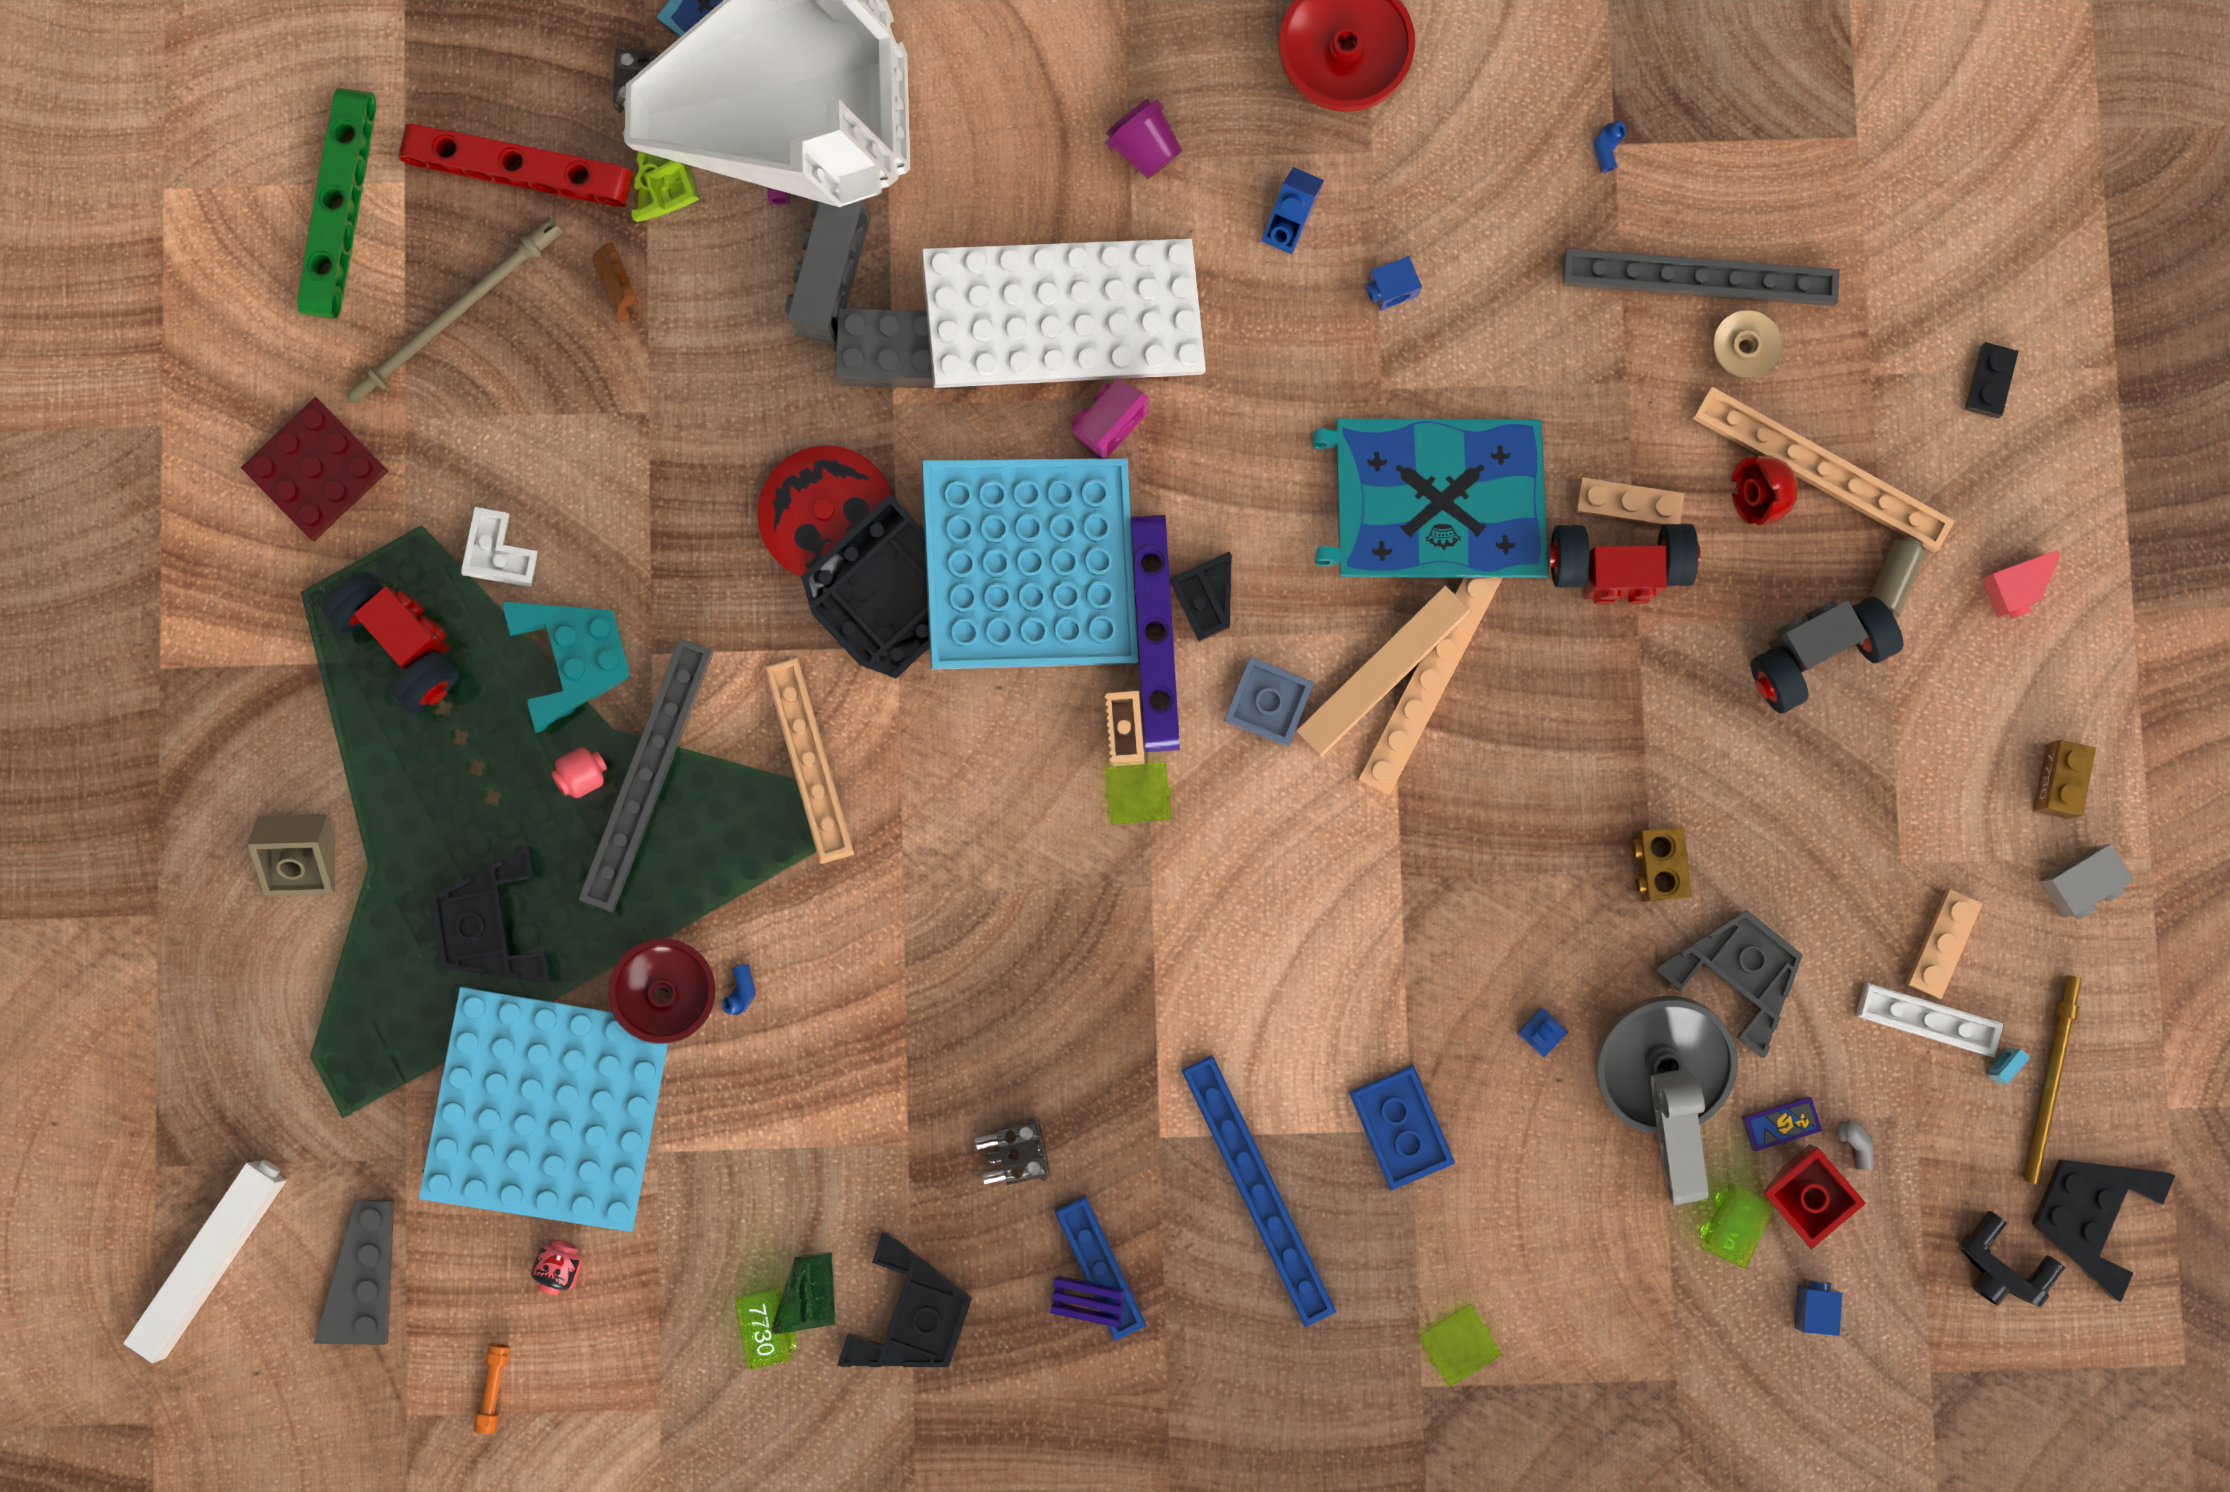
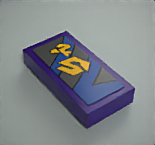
(1781, 1123)

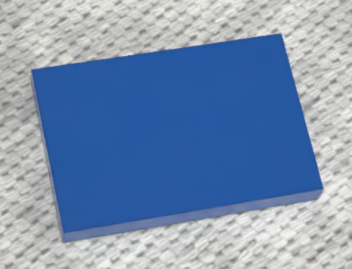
(1401, 1127)

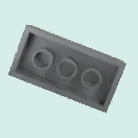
(827, 269)
(884, 349)

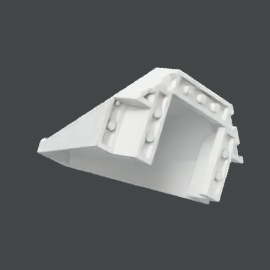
(781, 98)

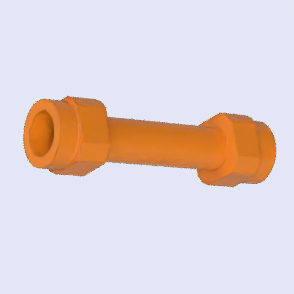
(486, 1419)

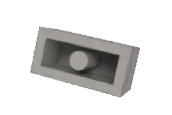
(2087, 881)

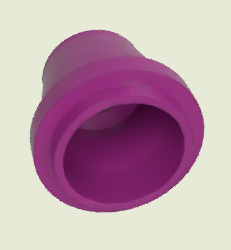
(1144, 138)

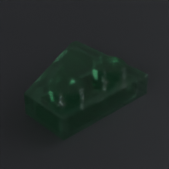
(807, 1295)

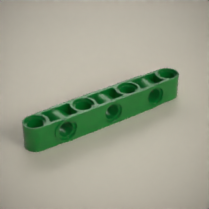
(331, 229)

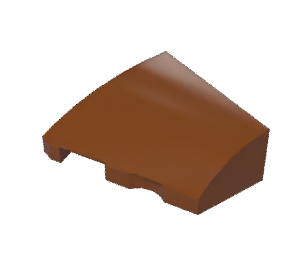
(614, 280)

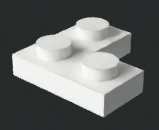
(488, 556)

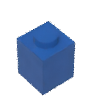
(1818, 1309)

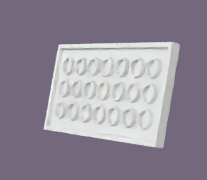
(1062, 312)

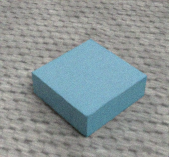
(2007, 1065)

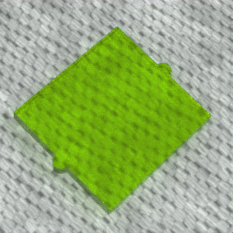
(1138, 793)
(1459, 1345)

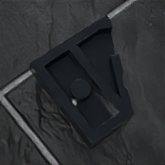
(1206, 596)

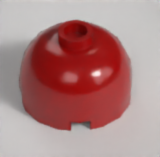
(1764, 489)

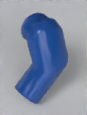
(1606, 143)
(743, 992)

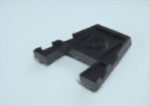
(473, 926)
(2082, 1209)
(924, 1320)

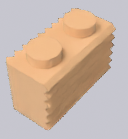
(1124, 728)

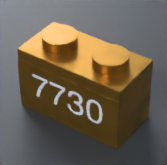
(2064, 779)

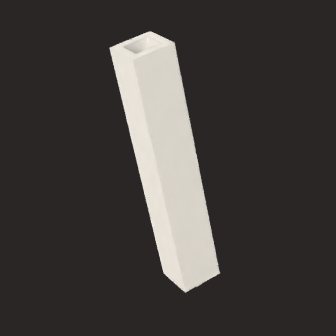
(205, 1260)

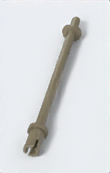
(528, 248)

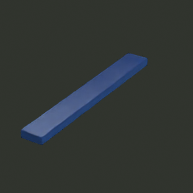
(1258, 1191)

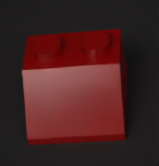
(1812, 1195)

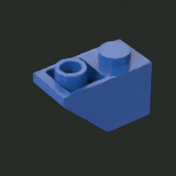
(1292, 210)

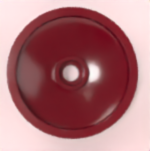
(656, 967)

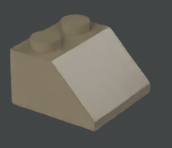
(293, 854)

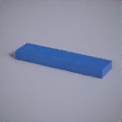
(1098, 1261)

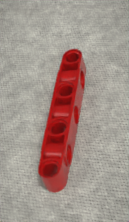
(491, 159)

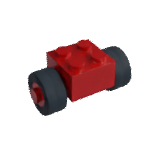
(1623, 571)
(402, 631)

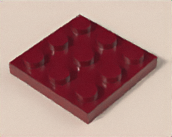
(314, 469)

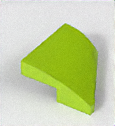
(662, 187)

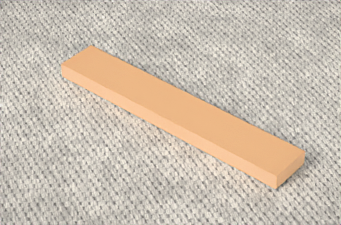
(1383, 671)
(809, 760)

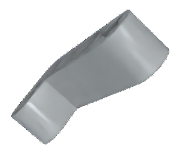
(1676, 1107)

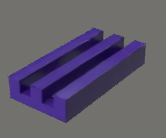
(1086, 1314)

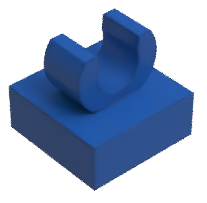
(1542, 1032)

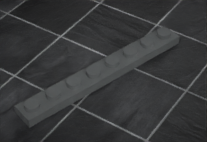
(1701, 277)
(646, 775)

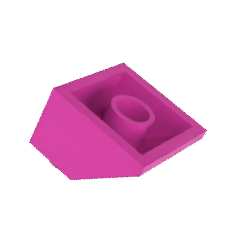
(1110, 419)

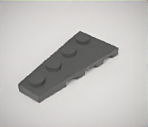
(361, 1285)

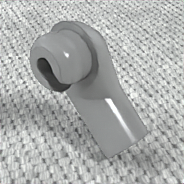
(1860, 1141)

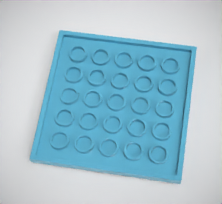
(1029, 563)
(543, 1112)

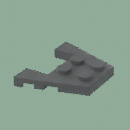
(1748, 960)

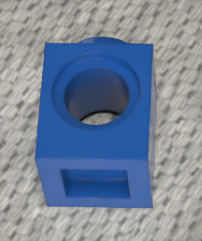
(1393, 283)

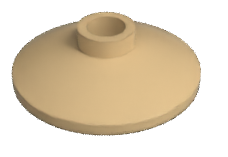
(1756, 331)

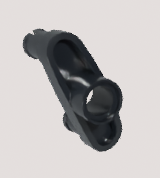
(1998, 1279)

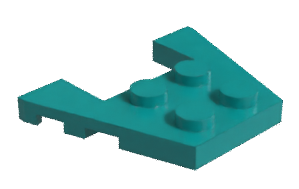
(584, 651)

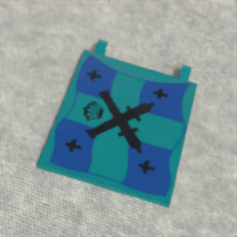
(1438, 498)

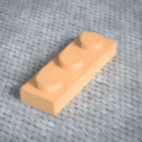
(1629, 502)
(1943, 944)

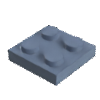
(1269, 702)

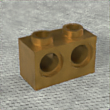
(1672, 864)

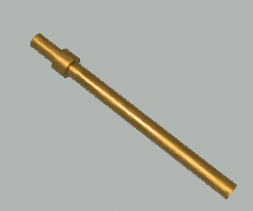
(2067, 1012)

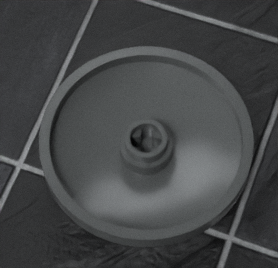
(1661, 1038)

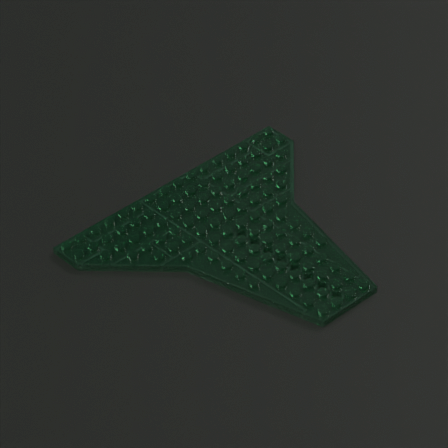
(428, 826)

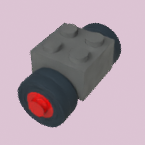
(1825, 634)

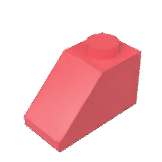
(2020, 585)

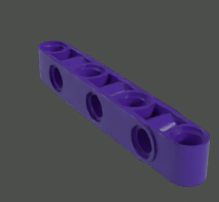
(1155, 657)

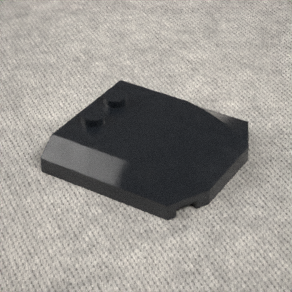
(875, 590)

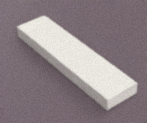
(1929, 1020)

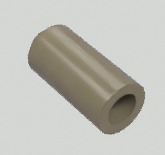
(1899, 574)

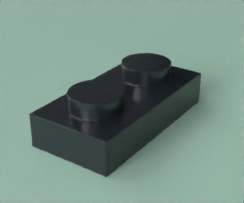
(1991, 380)

